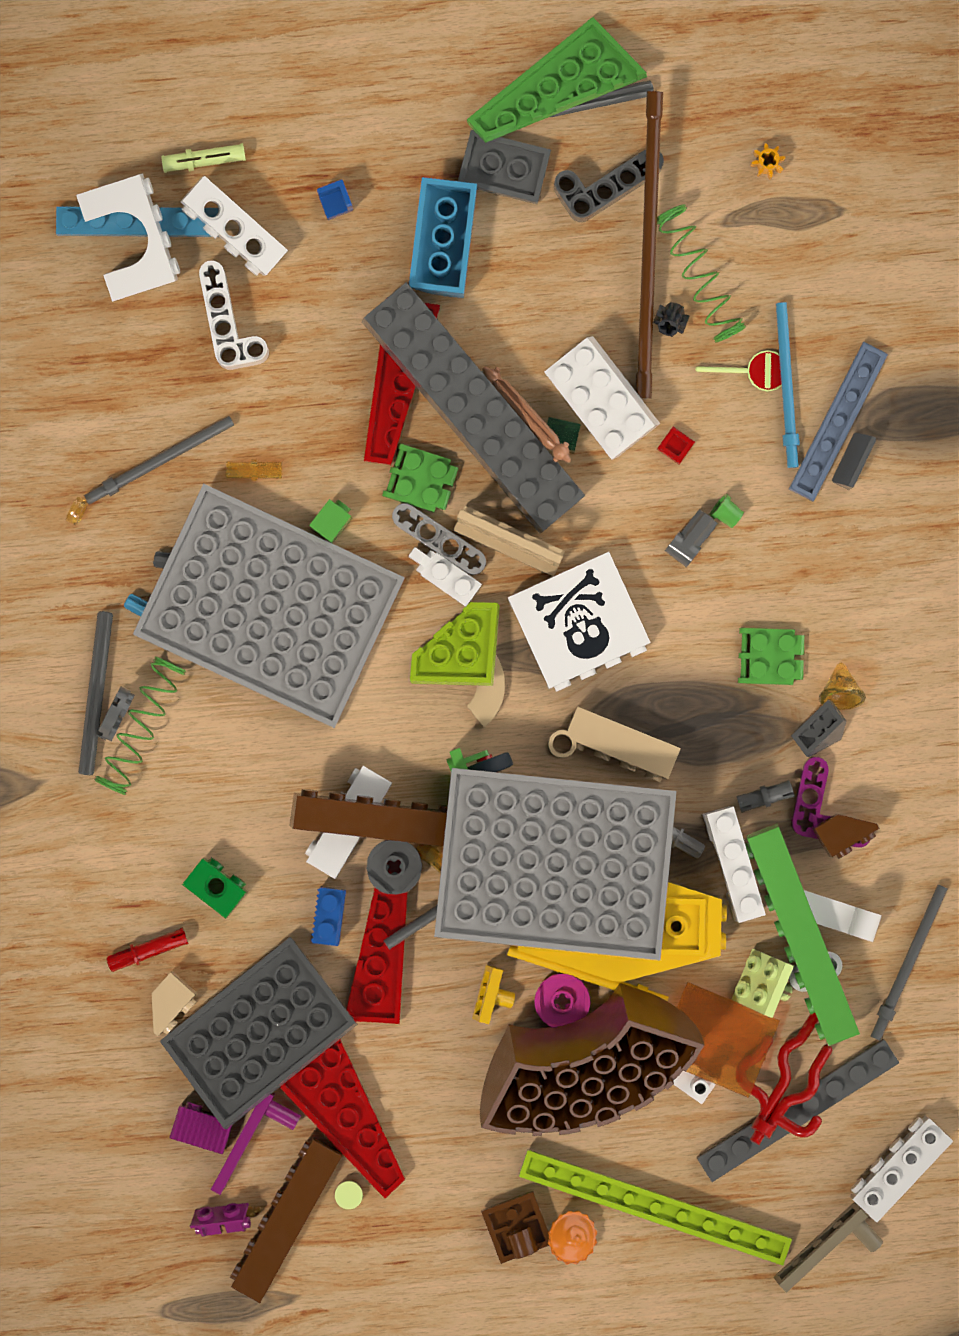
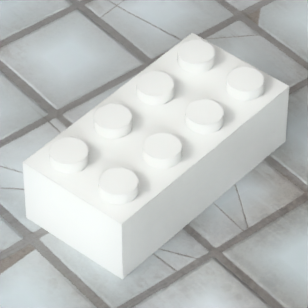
(602, 397)

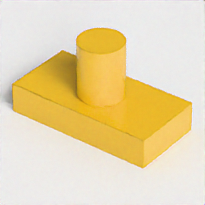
(491, 995)

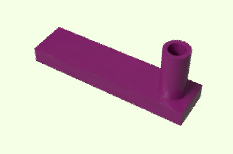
(268, 1108)

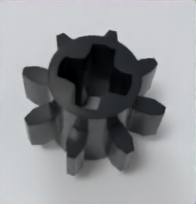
(671, 319)

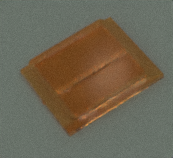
(733, 1039)

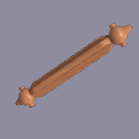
(528, 415)

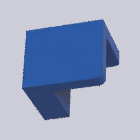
(335, 199)

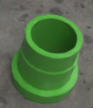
(726, 511)

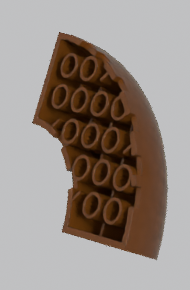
(589, 1067)

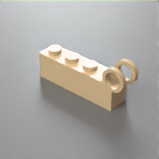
(620, 742)

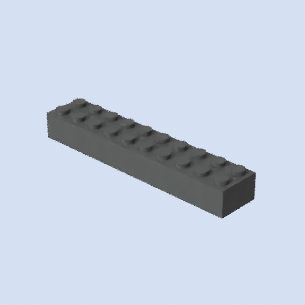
(472, 408)

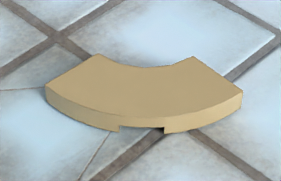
(489, 698)

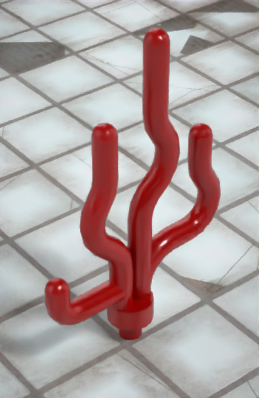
(772, 1110)

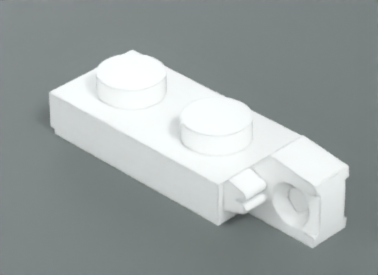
(446, 576)

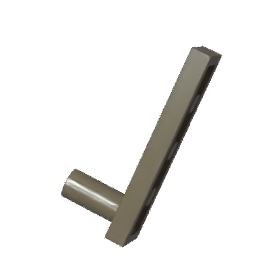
(849, 1221)

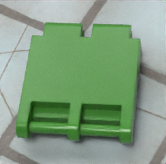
(421, 479)
(771, 656)

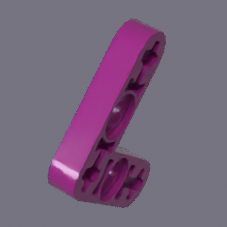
(815, 818)

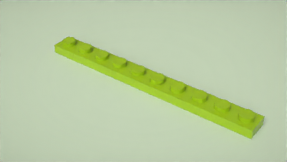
(655, 1207)

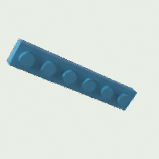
(175, 221)

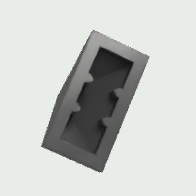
(821, 729)

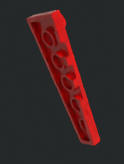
(389, 406)
(379, 970)

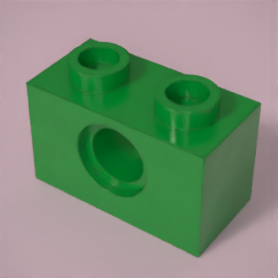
(199, 882)

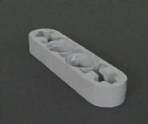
(436, 543)

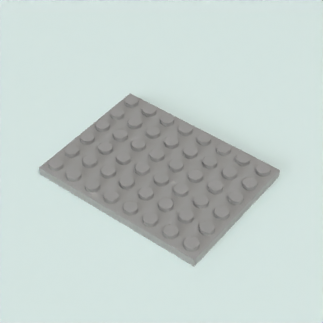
(268, 605)
(555, 864)

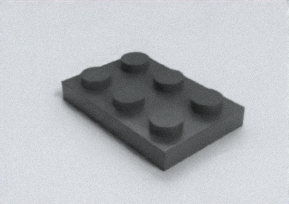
(505, 167)

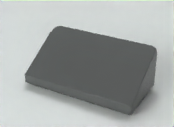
(853, 460)

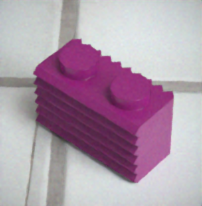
(199, 1128)

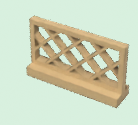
(508, 541)

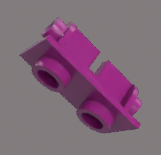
(209, 1219)

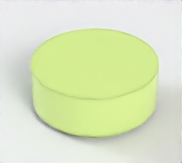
(348, 1194)

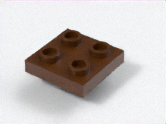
(516, 1227)

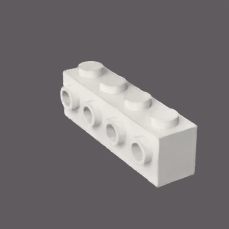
(900, 1168)

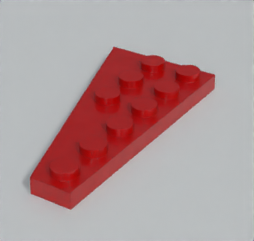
(338, 1105)

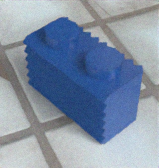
(328, 916)

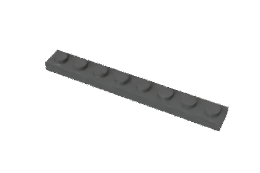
(831, 1090)

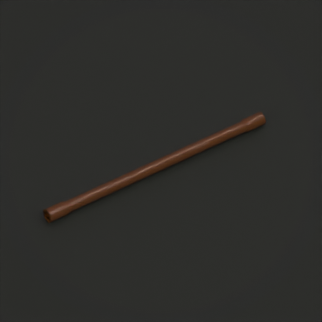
(654, 114)

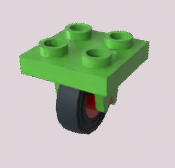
(484, 761)

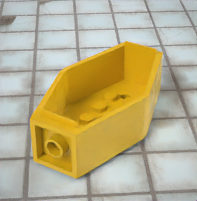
(695, 942)

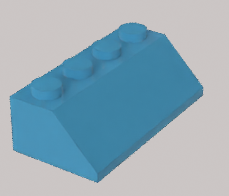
(443, 237)

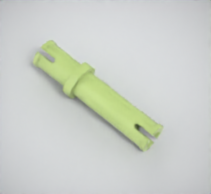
(170, 161)

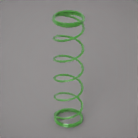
(670, 214)
(119, 787)

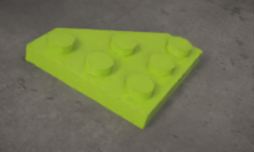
(461, 650)

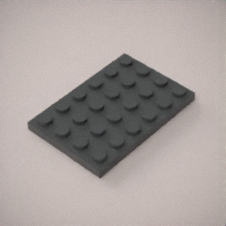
(258, 1033)

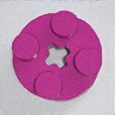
(550, 990)

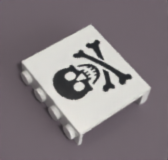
(579, 621)

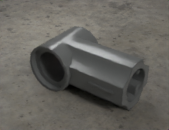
(688, 542)

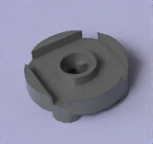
(115, 714)
(410, 865)

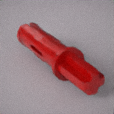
(146, 950)

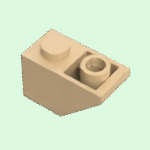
(168, 1001)

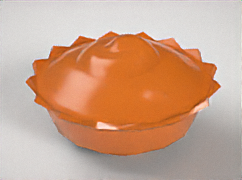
(572, 1237)

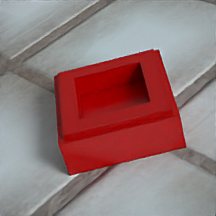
(675, 445)

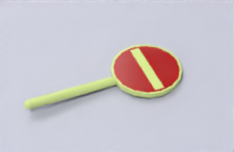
(762, 370)

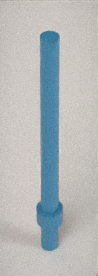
(790, 439)

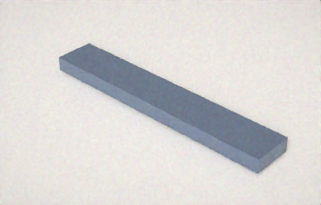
(838, 421)

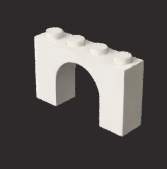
(156, 265)
(735, 863)

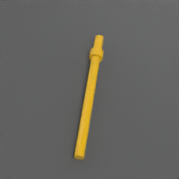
(513, 952)

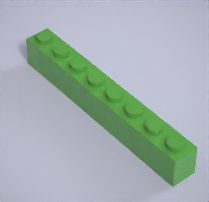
(802, 934)

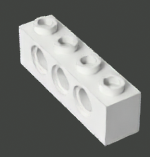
(270, 249)

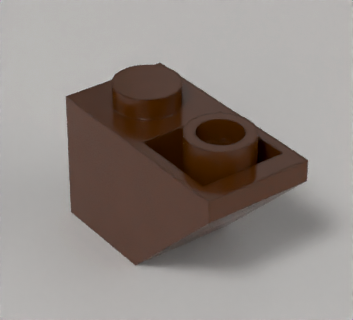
(841, 832)

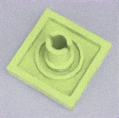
(763, 983)

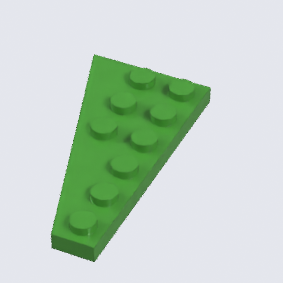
(570, 74)

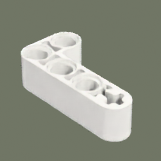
(226, 314)
(843, 917)

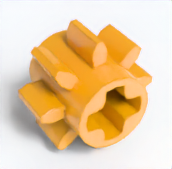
(764, 155)

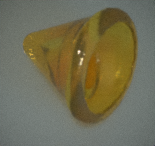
(842, 689)

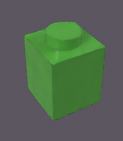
(331, 520)

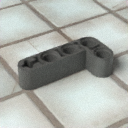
(611, 181)

